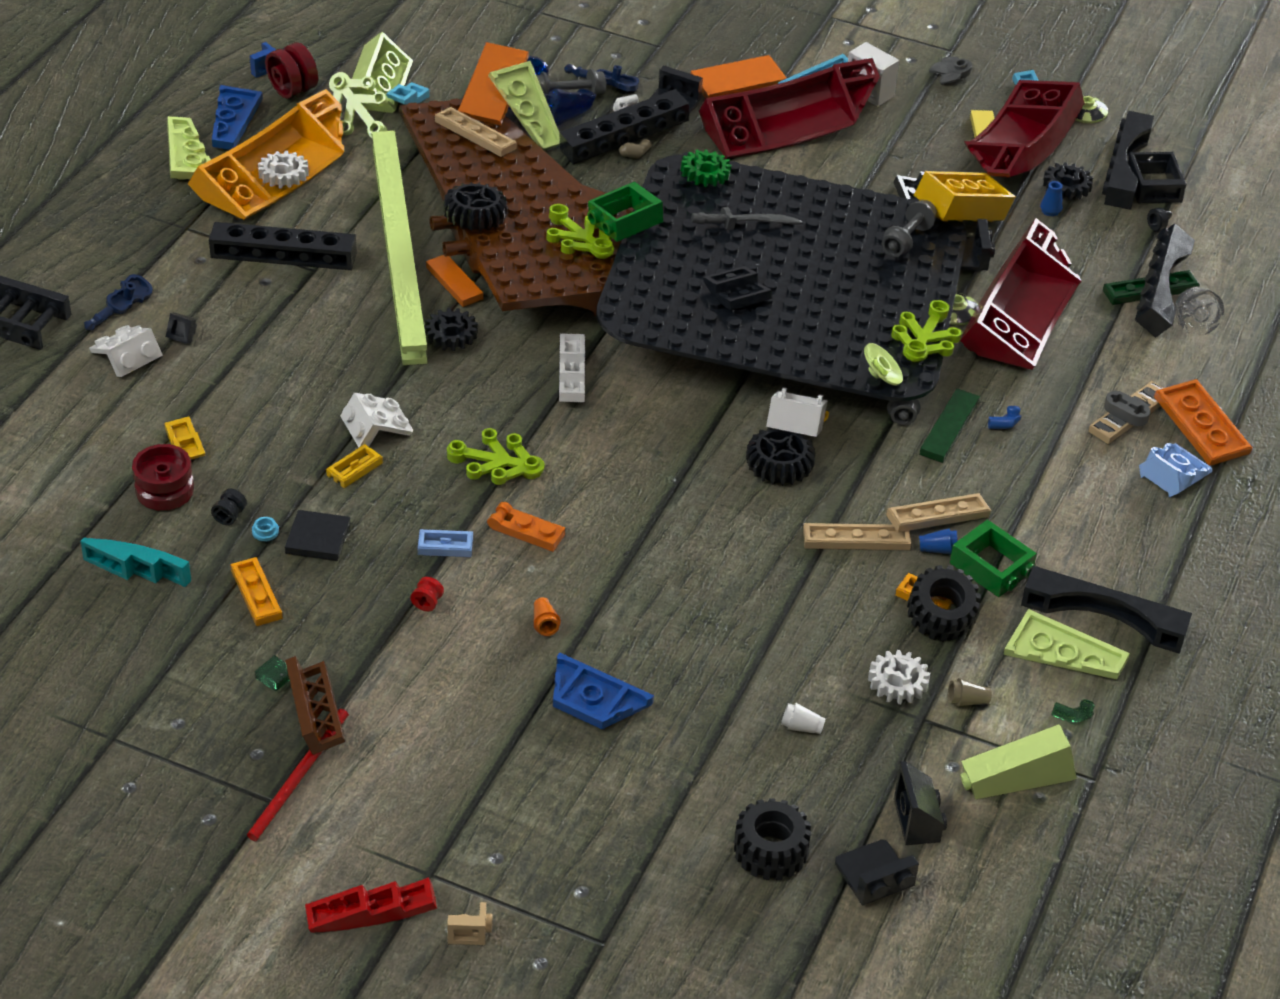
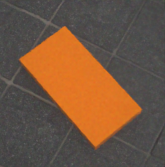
(739, 76)
(482, 97)
(1203, 422)

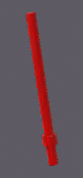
(289, 786)

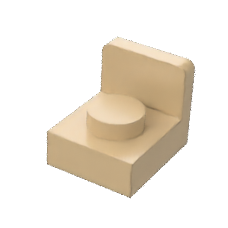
(469, 929)

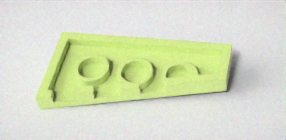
(526, 99)
(184, 148)
(1062, 646)

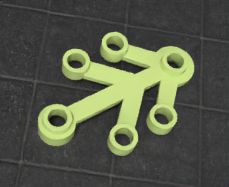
(355, 101)

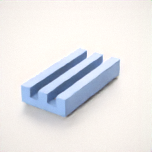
(448, 543)

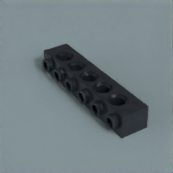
(624, 126)
(283, 246)

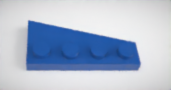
(233, 115)

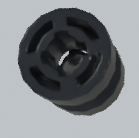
(227, 508)

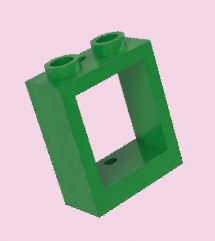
(647, 214)
(965, 557)

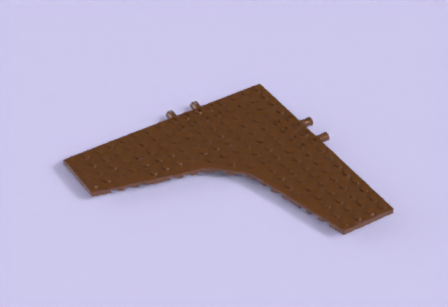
(515, 256)

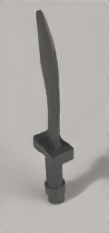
(729, 220)

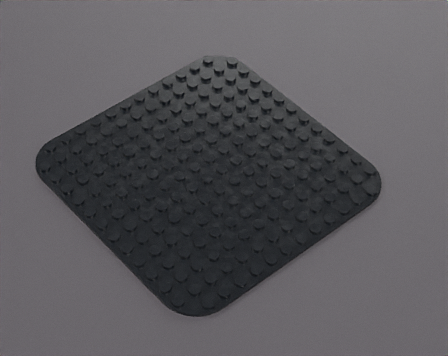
(825, 276)

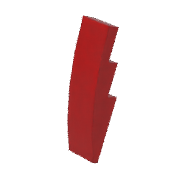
(368, 908)

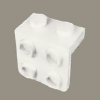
(128, 348)
(369, 414)

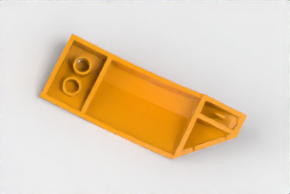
(233, 177)

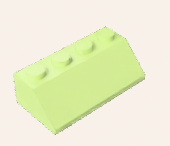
(386, 65)

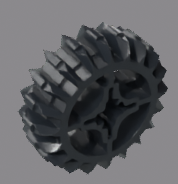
(475, 206)
(780, 456)

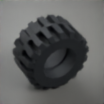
(947, 584)
(769, 857)

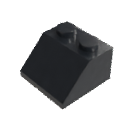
(918, 806)

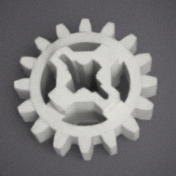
(283, 169)
(899, 677)

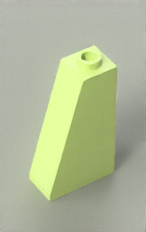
(1020, 765)

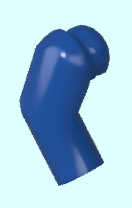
(1007, 421)

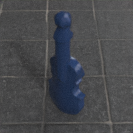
(614, 78)
(132, 290)

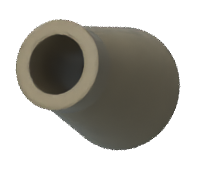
(968, 693)

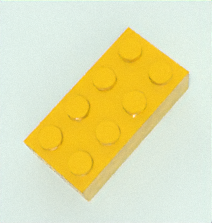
(965, 196)

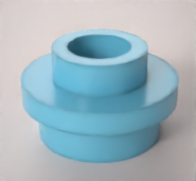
(265, 529)

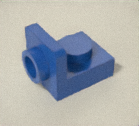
(257, 60)

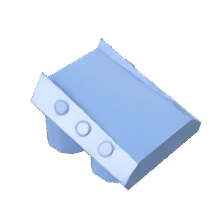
(1173, 468)

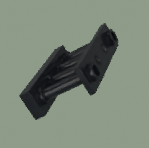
(29, 298)

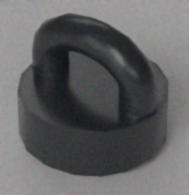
(1158, 218)

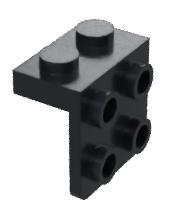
(686, 84)
(978, 248)
(876, 871)

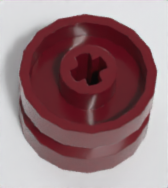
(291, 70)
(163, 477)

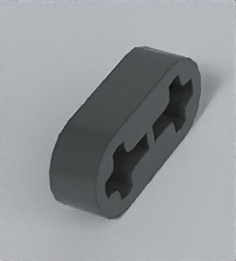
(1127, 408)

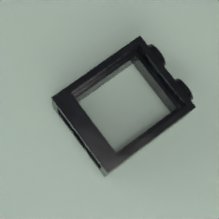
(1158, 190)

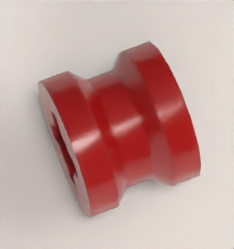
(427, 594)

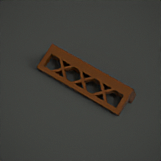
(309, 709)

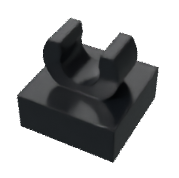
(181, 328)

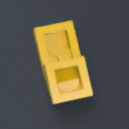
(182, 434)

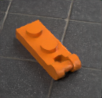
(526, 527)

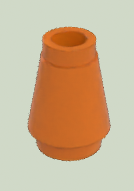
(545, 617)

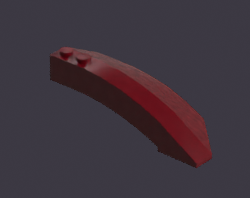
(789, 110)
(1027, 127)
(1023, 301)

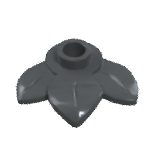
(951, 69)

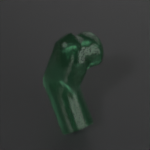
(1076, 714)

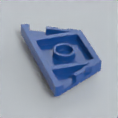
(594, 694)

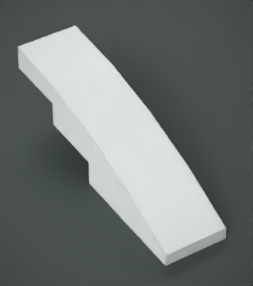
(572, 368)

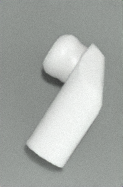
(624, 102)

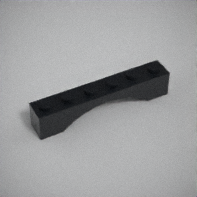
(1120, 180)
(1156, 307)
(1157, 622)

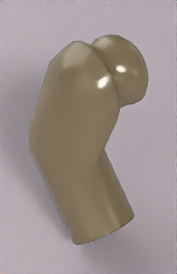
(634, 150)

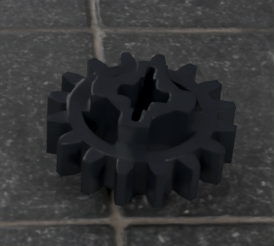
(1073, 179)
(451, 329)

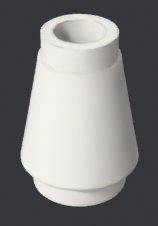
(802, 719)

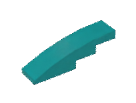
(129, 559)

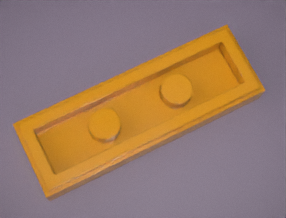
(256, 591)

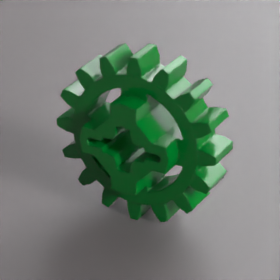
(705, 168)

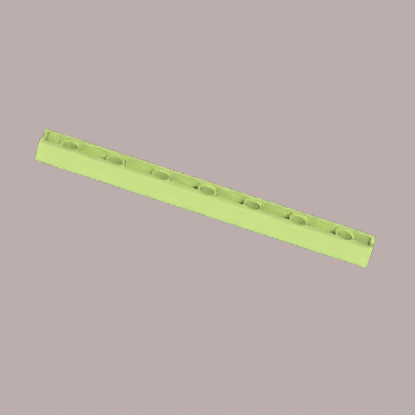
(399, 249)

